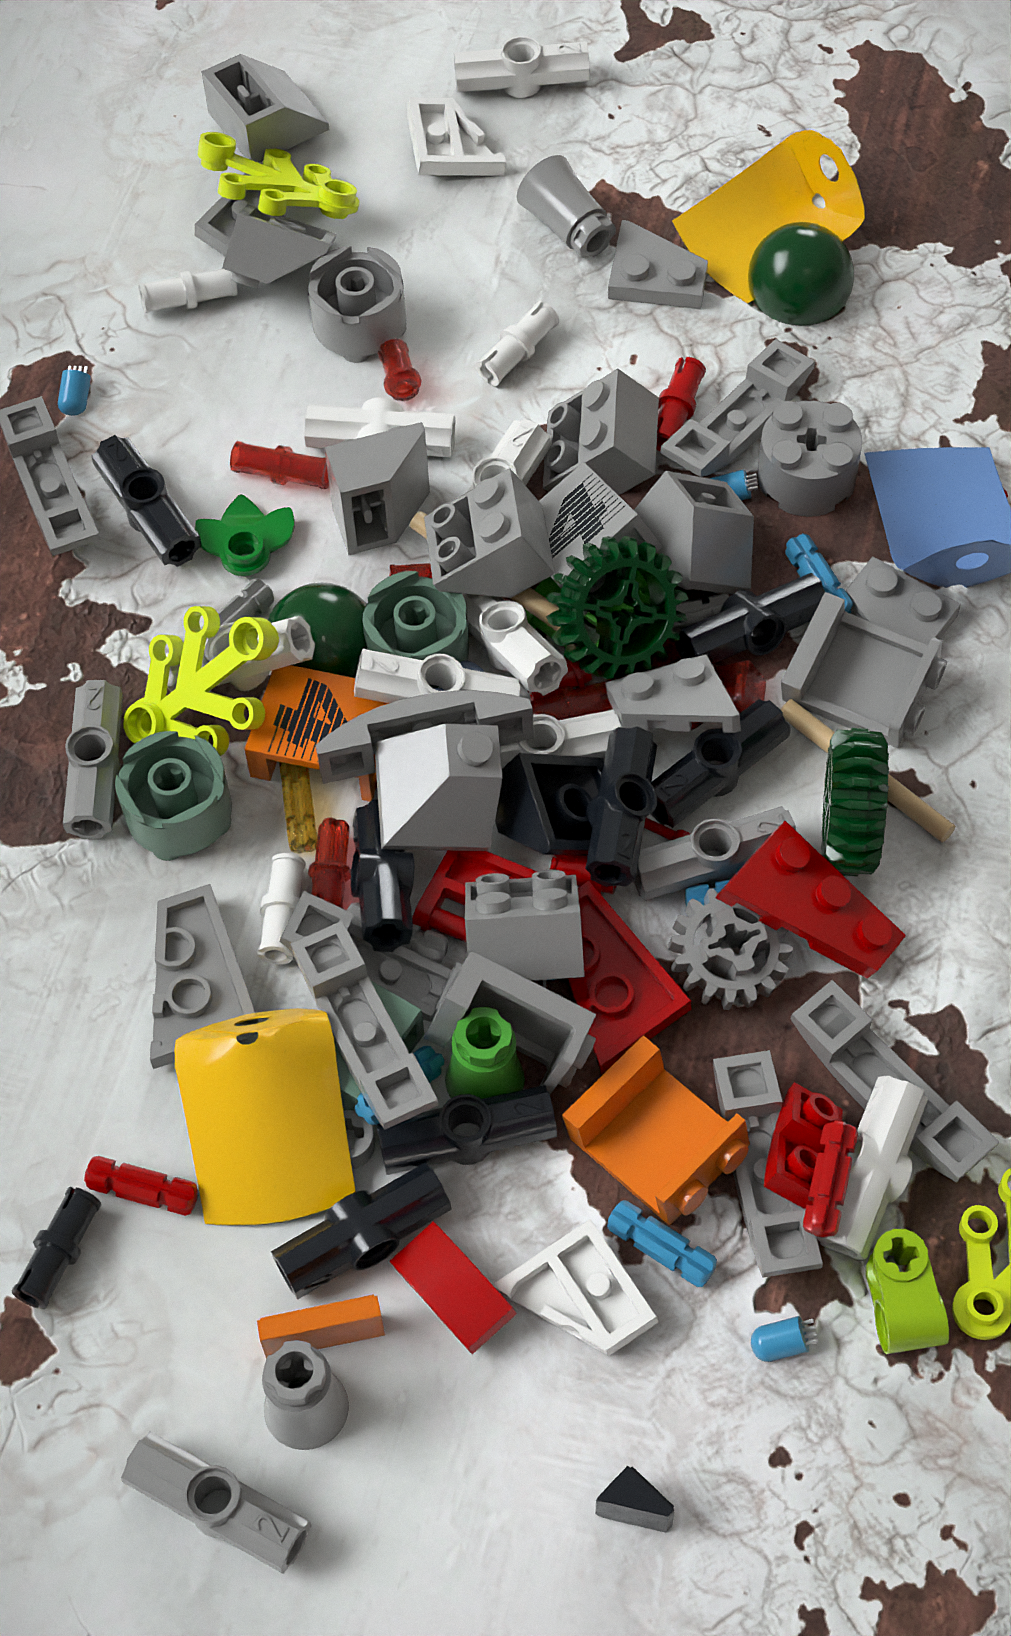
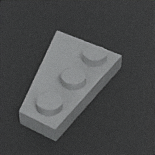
(194, 972)

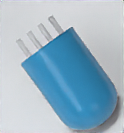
(74, 391)
(739, 483)
(782, 1339)

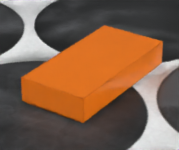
(323, 1324)

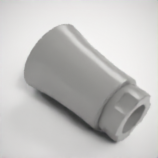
(566, 206)
(304, 1415)

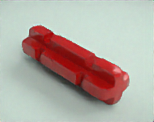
(830, 1179)
(141, 1185)

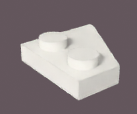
(449, 141)
(581, 1291)

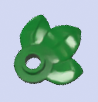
(246, 531)

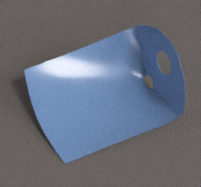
(943, 513)

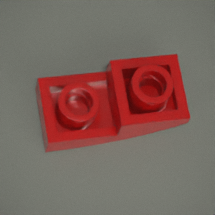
(797, 1143)
(453, 1287)

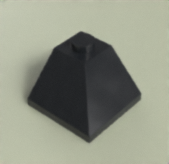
(547, 802)

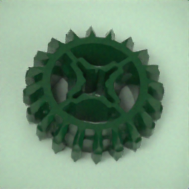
(615, 649)
(855, 801)

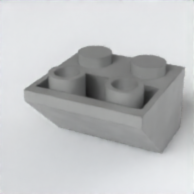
(259, 106)
(608, 429)
(378, 485)
(701, 531)
(490, 540)
(526, 923)

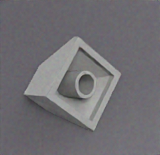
(271, 246)
(439, 788)

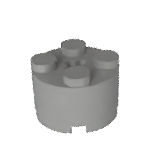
(356, 301)
(809, 456)

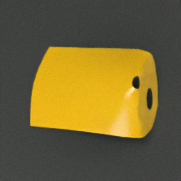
(765, 197)
(265, 1117)

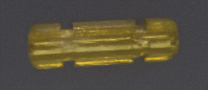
(298, 808)

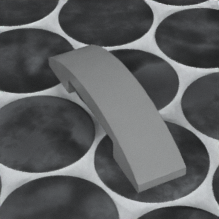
(741, 416)
(47, 477)
(351, 747)
(400, 972)
(362, 1027)
(845, 1044)
(774, 1224)

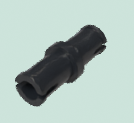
(56, 1248)

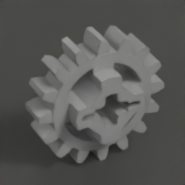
(739, 929)

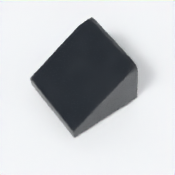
(635, 1502)

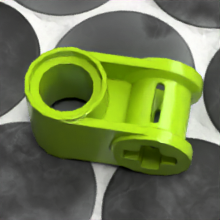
(905, 1303)

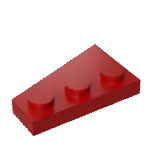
(808, 896)
(621, 982)

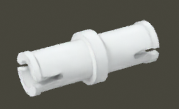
(187, 290)
(517, 343)
(278, 906)

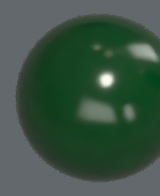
(801, 274)
(334, 624)

